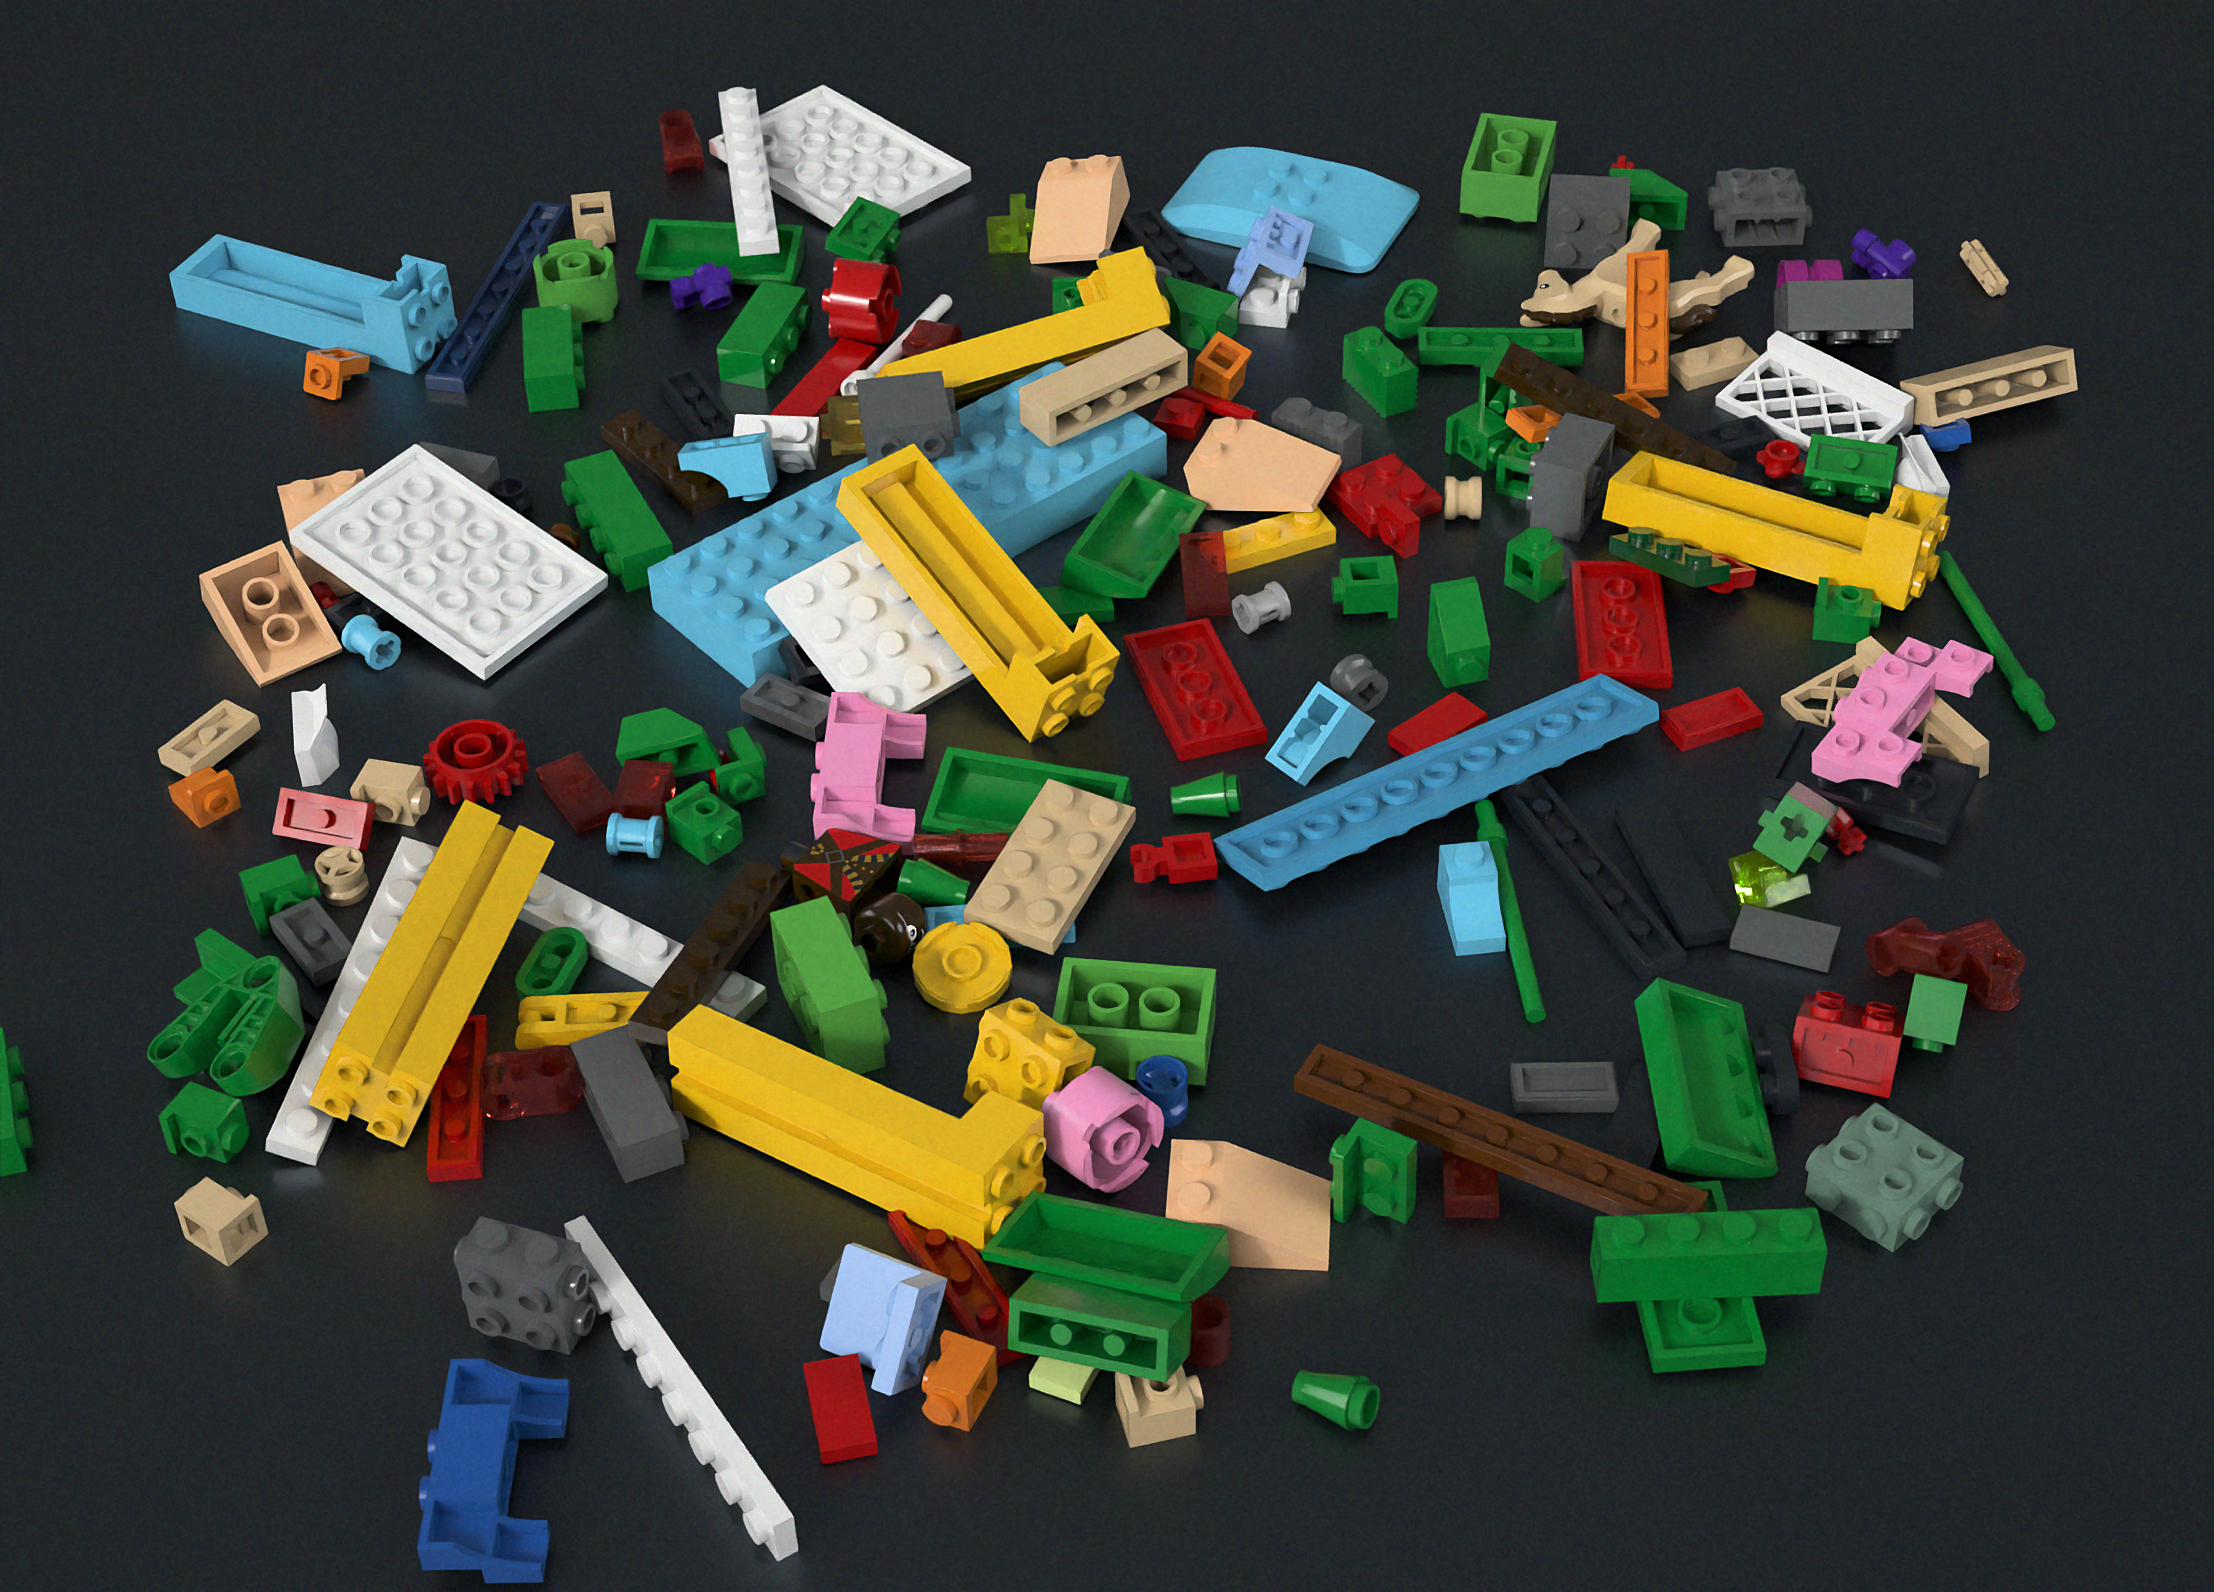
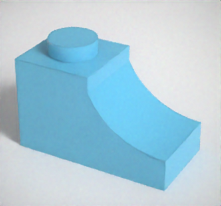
(739, 462)
(1318, 734)
(1471, 898)

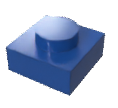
(1947, 436)

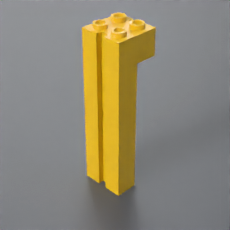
(1118, 305)
(1783, 531)
(978, 595)
(430, 974)
(857, 1132)

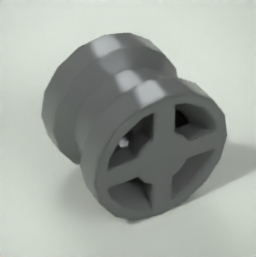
(1359, 682)

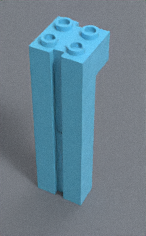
(321, 303)

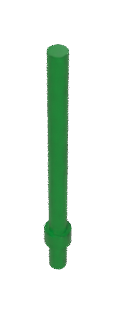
(2024, 689)
(1511, 916)

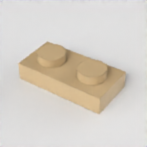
(1711, 363)
(209, 738)

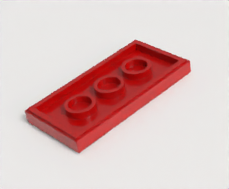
(1620, 623)
(1194, 689)

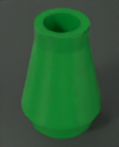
(1208, 796)
(932, 885)
(1339, 1397)

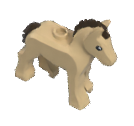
(1604, 290)

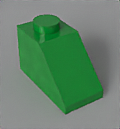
(1654, 199)
(1199, 312)
(1458, 633)
(666, 737)
(1934, 1012)

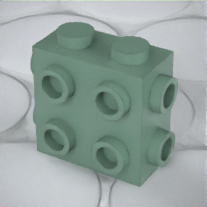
(1884, 1177)

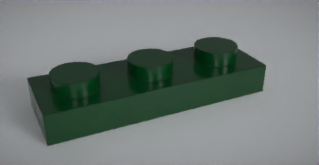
(1669, 557)

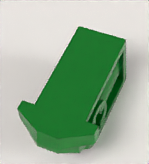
(1796, 828)

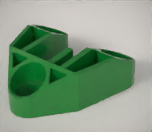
(249, 1018)

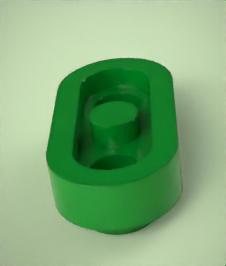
(1410, 307)
(552, 963)

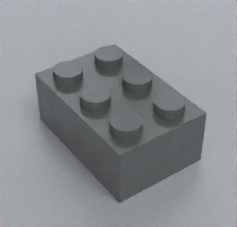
(1844, 310)

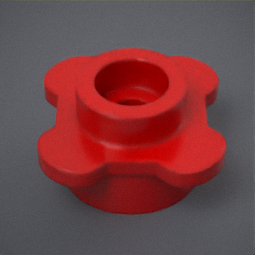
(1781, 459)

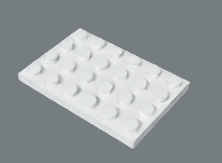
(832, 150)
(449, 560)

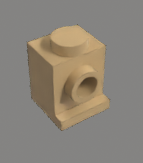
(597, 226)
(395, 790)
(221, 1220)
(1158, 1409)

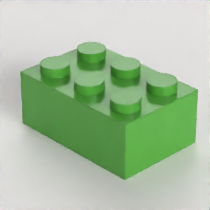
(1508, 167)
(830, 986)
(1139, 1013)

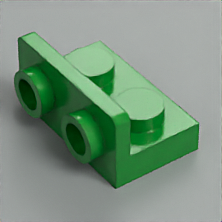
(865, 232)
(1375, 1171)

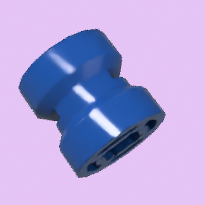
(1165, 1084)

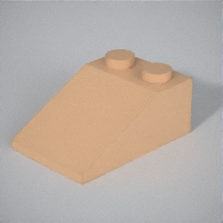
(1078, 208)
(1258, 468)
(304, 499)
(268, 614)
(1269, 1208)

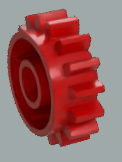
(475, 761)

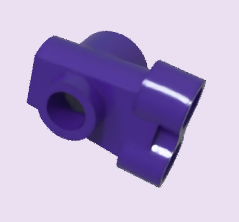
(1881, 260)
(708, 285)

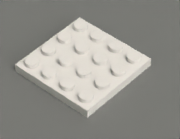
(867, 632)

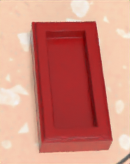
(1710, 719)
(1435, 724)
(840, 1408)

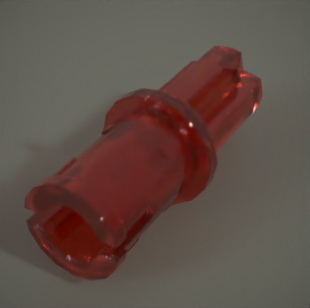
(959, 846)

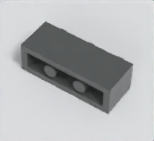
(630, 1103)

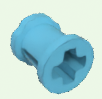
(365, 637)
(635, 835)

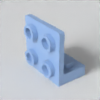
(1275, 242)
(884, 1315)

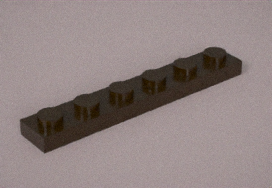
(1634, 428)
(712, 951)

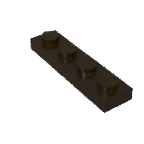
(658, 460)

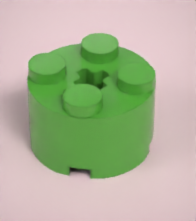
(578, 276)

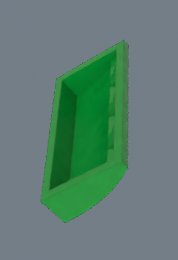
(681, 246)
(1131, 538)
(995, 791)
(1704, 1083)
(1111, 1247)

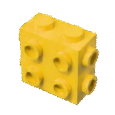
(1024, 1055)

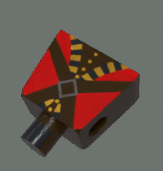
(845, 868)

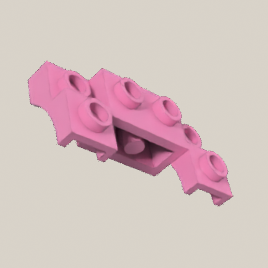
(1888, 707)
(853, 768)

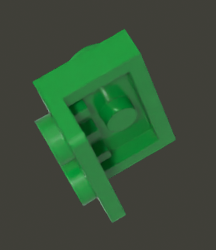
(1849, 468)

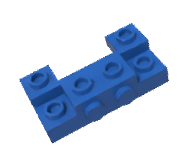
(474, 1470)

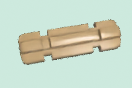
(1984, 268)

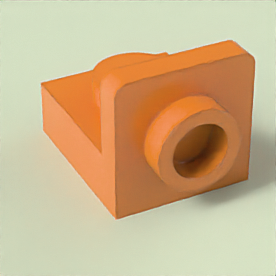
(329, 367)
(206, 795)

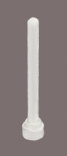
(894, 351)

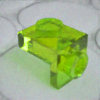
(1010, 232)

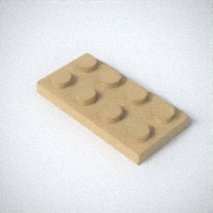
(1050, 866)

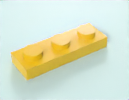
(1276, 539)

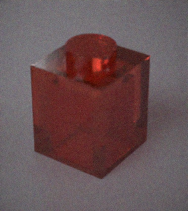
(645, 790)

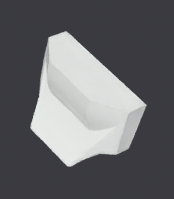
(1920, 468)
(314, 737)

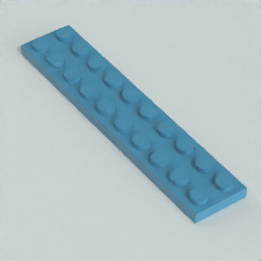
(1433, 781)

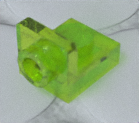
(1763, 882)

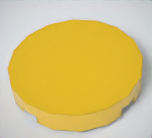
(962, 967)

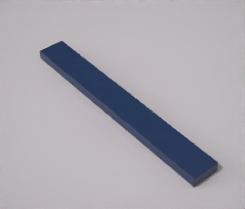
(497, 299)

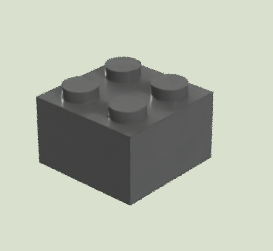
(1585, 219)
(1570, 476)

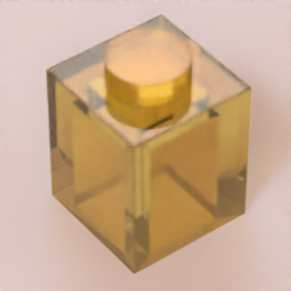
(843, 425)

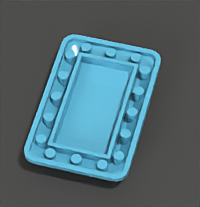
(1351, 208)

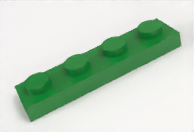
(1473, 345)

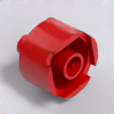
(862, 301)

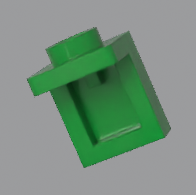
(744, 776)

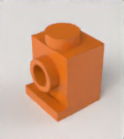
(1221, 367)
(959, 1381)

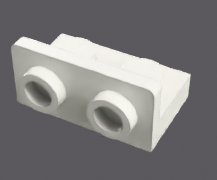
(1271, 298)
(791, 437)

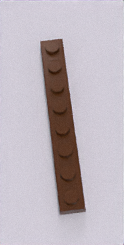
(1491, 1137)

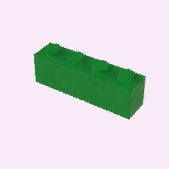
(616, 516)
(1707, 1255)

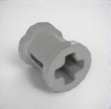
(1261, 607)

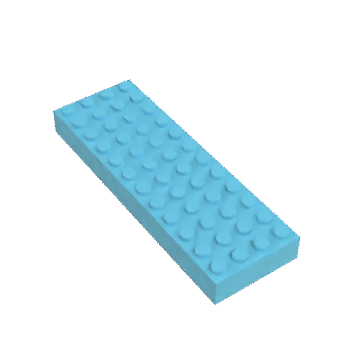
(998, 470)

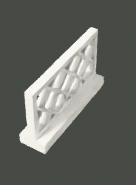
(1832, 384)

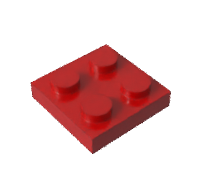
(1363, 488)

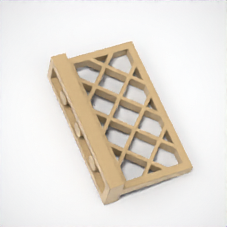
(1942, 726)

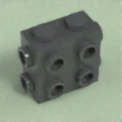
(1759, 207)
(905, 412)
(525, 1285)

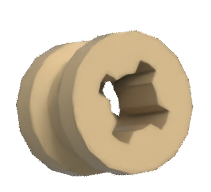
(1462, 498)
(342, 876)

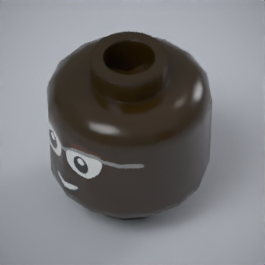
(890, 928)

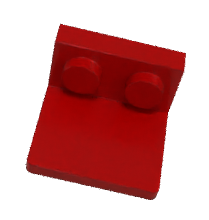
(1847, 1043)

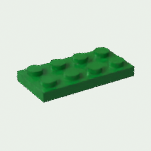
(1703, 1330)

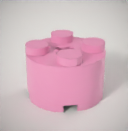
(1101, 1130)

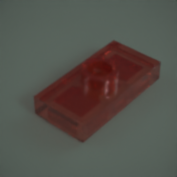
(1204, 573)
(577, 792)
(1468, 1188)

